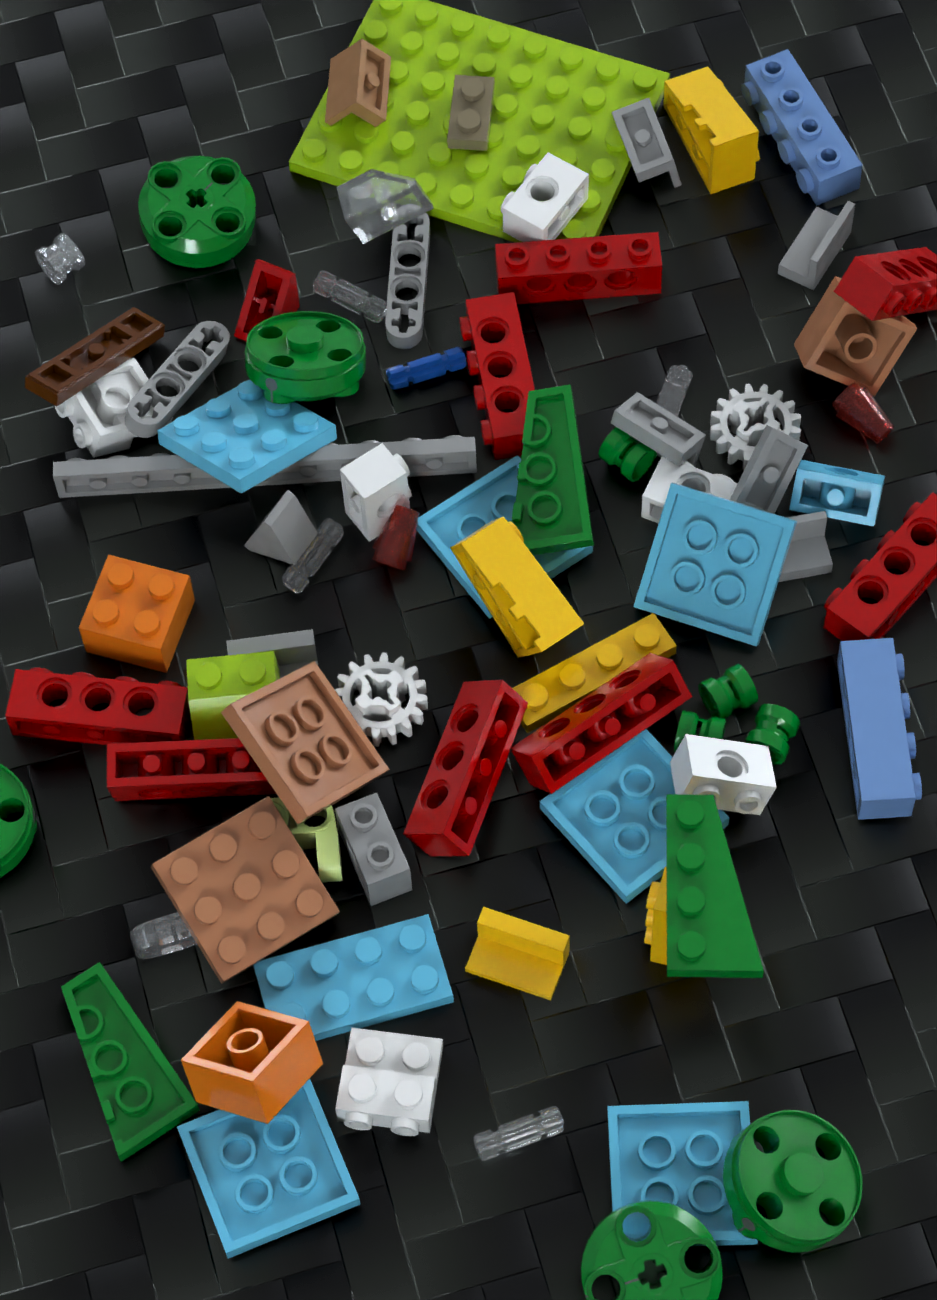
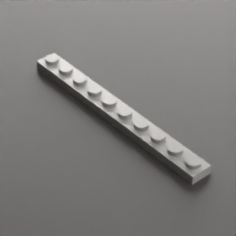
(172, 473)

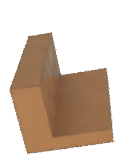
(358, 84)

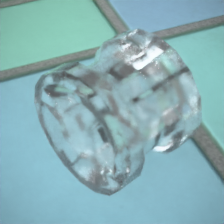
(60, 258)

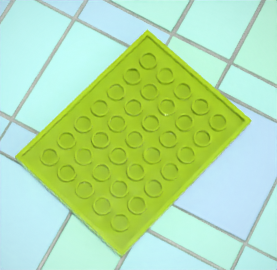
(543, 102)

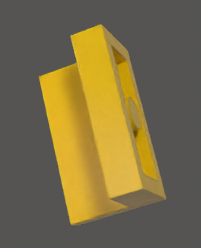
(518, 953)

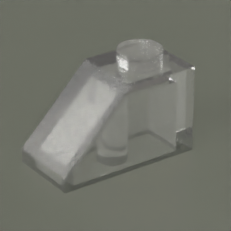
(381, 202)

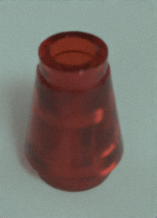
(862, 412)
(397, 538)

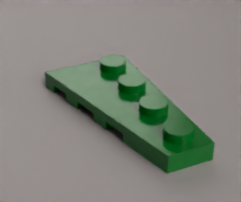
(551, 481)
(704, 902)
(130, 1073)

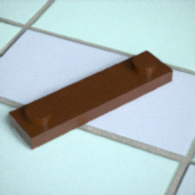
(94, 356)

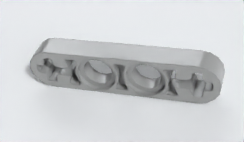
(410, 277)
(174, 376)

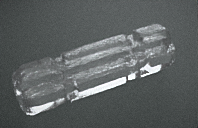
(350, 296)
(672, 393)
(314, 556)
(519, 1133)

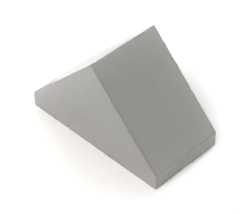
(283, 532)

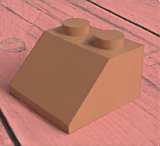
(849, 345)

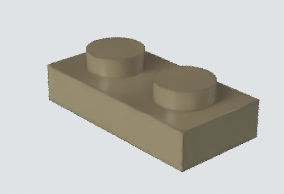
(471, 112)

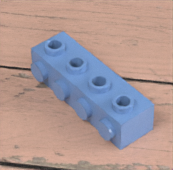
(801, 127)
(877, 729)

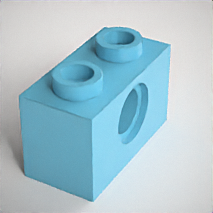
(838, 491)

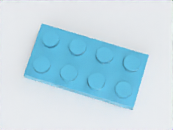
(358, 978)

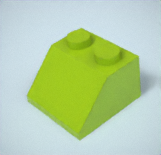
(221, 681)

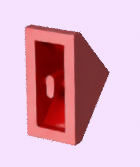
(268, 294)

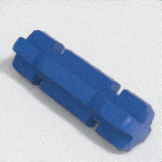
(426, 368)

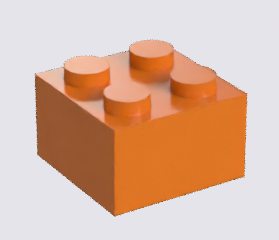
(137, 613)
(252, 1062)

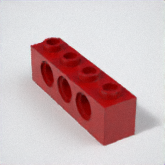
(580, 268)
(891, 283)
(498, 320)
(852, 618)
(74, 720)
(601, 722)
(466, 768)
(183, 770)

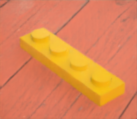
(586, 671)

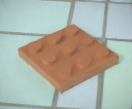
(305, 741)
(245, 889)

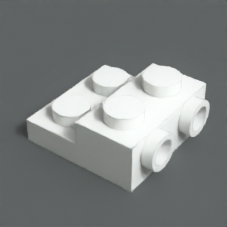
(101, 410)
(389, 1081)

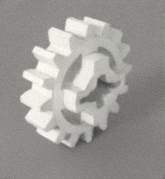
(748, 417)
(384, 683)

